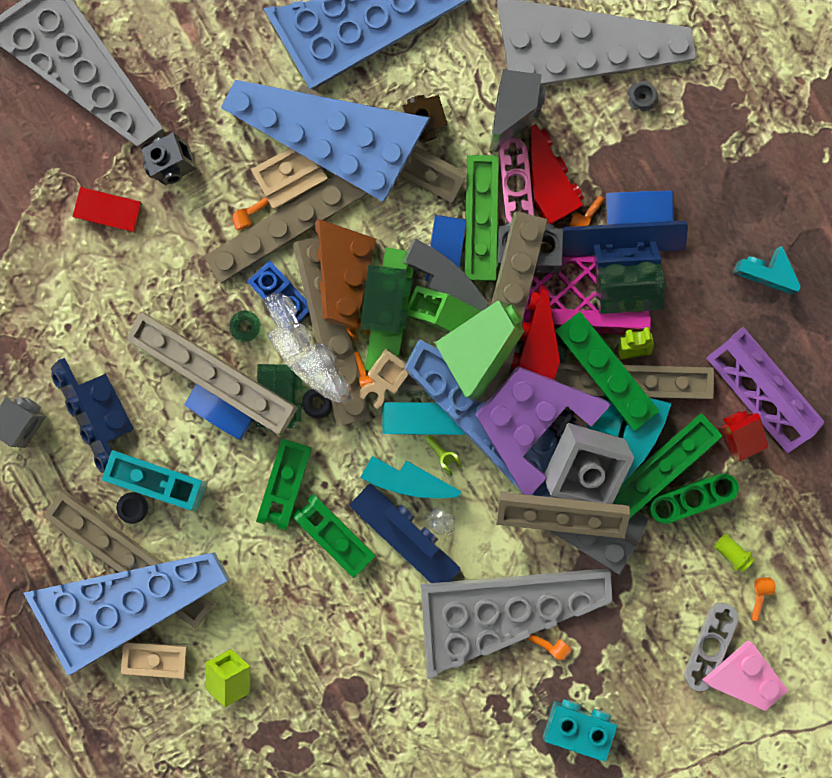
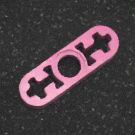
(505, 161)

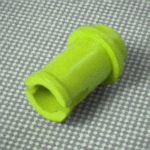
(734, 553)

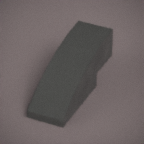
(443, 274)

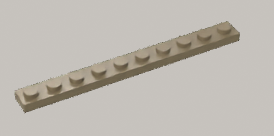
(654, 381)

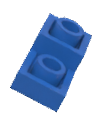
(640, 207)
(448, 237)
(271, 280)
(218, 412)

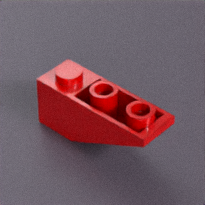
(551, 189)
(539, 344)

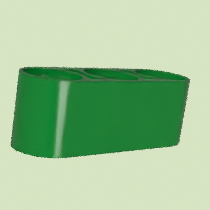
(707, 493)

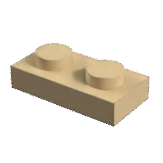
(154, 659)

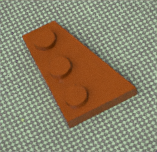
(344, 270)

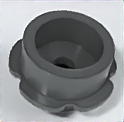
(645, 88)

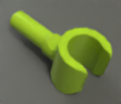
(445, 457)

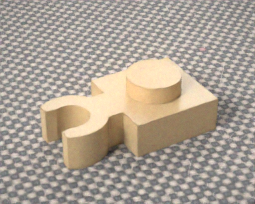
(387, 374)

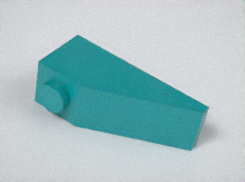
(154, 481)

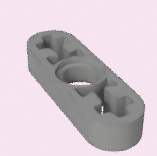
(704, 634)

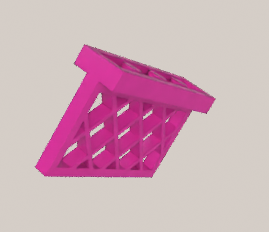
(603, 323)

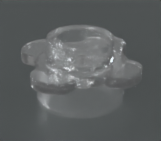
(440, 521)

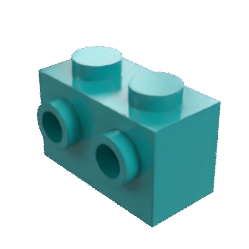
(580, 730)

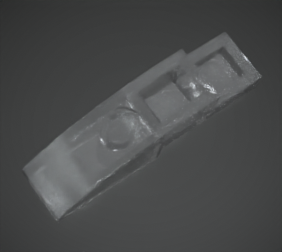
(309, 362)

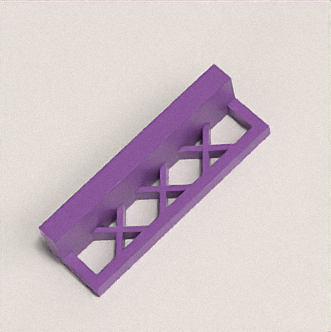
(773, 383)

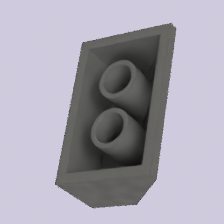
(517, 102)
(609, 550)

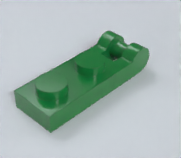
(284, 483)
(334, 536)

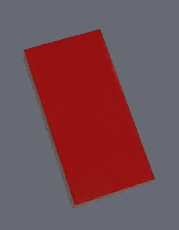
(107, 209)

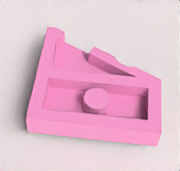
(747, 678)

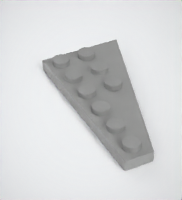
(586, 44)
(68, 53)
(493, 613)

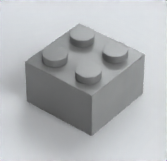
(588, 465)

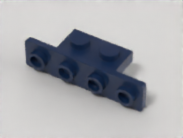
(625, 243)
(95, 409)
(404, 536)

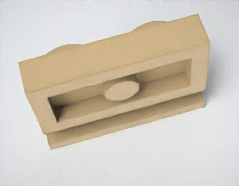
(288, 177)

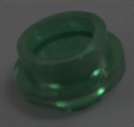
(234, 326)

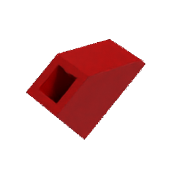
(743, 434)

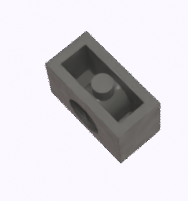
(19, 421)

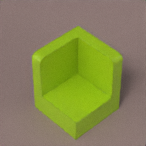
(227, 677)

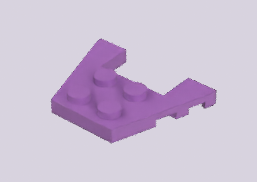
(522, 413)

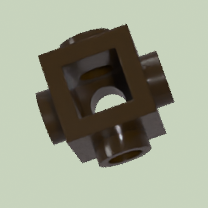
(431, 108)

